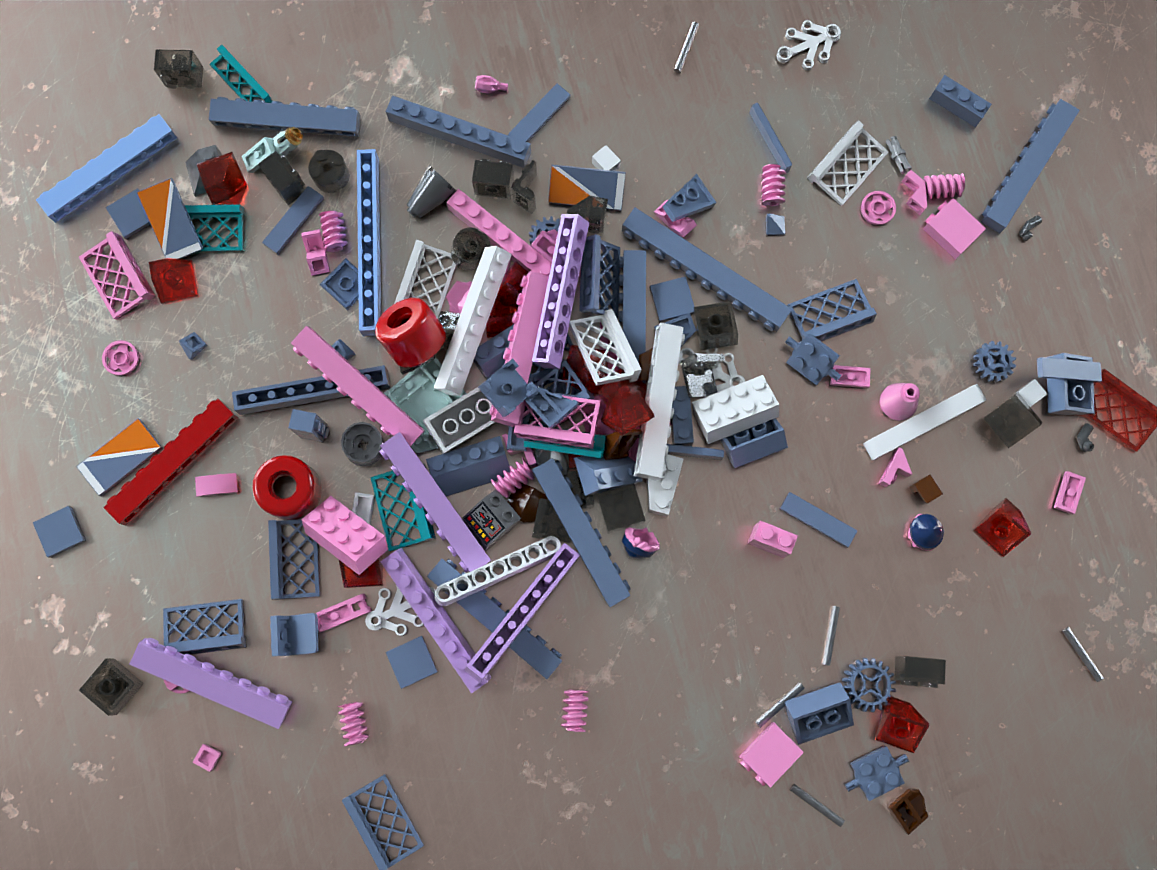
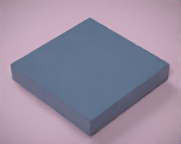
(128, 214)
(343, 284)
(672, 299)
(59, 531)
(411, 662)

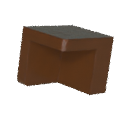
(927, 489)

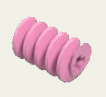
(773, 185)
(944, 185)
(332, 231)
(513, 478)
(574, 710)
(353, 723)

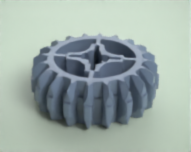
(862, 690)

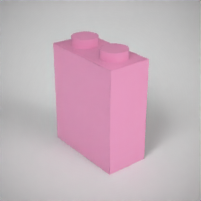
(953, 228)
(772, 539)
(770, 755)

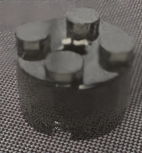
(328, 171)
(470, 238)

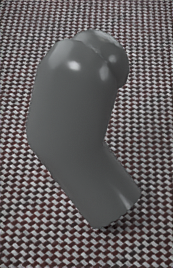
(1031, 223)
(1083, 440)

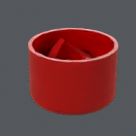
(410, 332)
(304, 498)

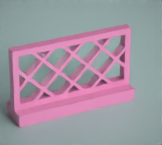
(131, 270)
(560, 436)

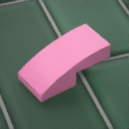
(216, 484)

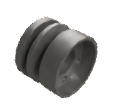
(352, 440)

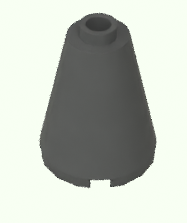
(429, 193)

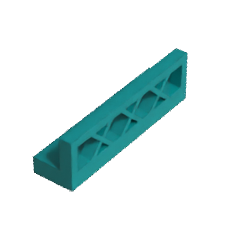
(243, 74)
(597, 451)

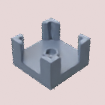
(507, 388)

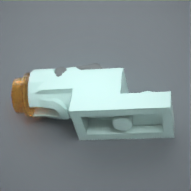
(282, 143)

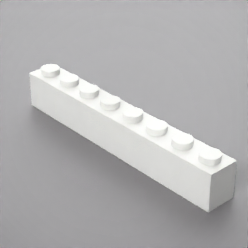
(472, 321)
(659, 397)

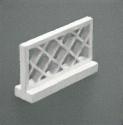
(840, 150)
(412, 272)
(621, 347)

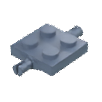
(813, 359)
(877, 773)

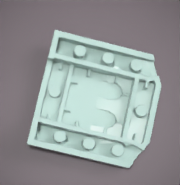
(420, 399)

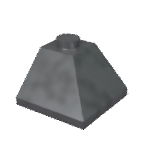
(200, 156)

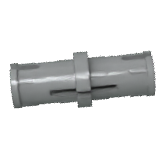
(898, 154)

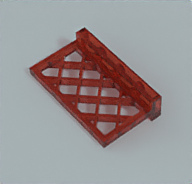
(1133, 399)

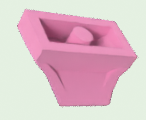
(546, 243)
(458, 295)

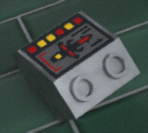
(491, 519)

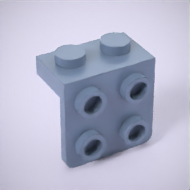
(294, 634)

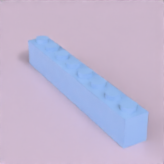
(106, 168)

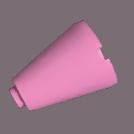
(900, 400)

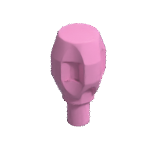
(488, 84)

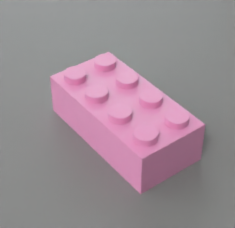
(345, 535)

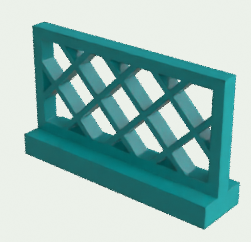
(218, 212)
(425, 528)

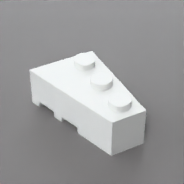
(662, 491)

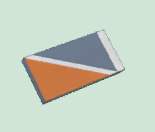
(574, 184)
(170, 220)
(119, 457)

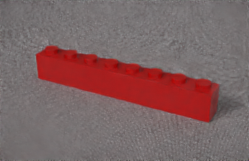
(170, 462)

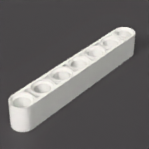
(924, 421)
(492, 578)

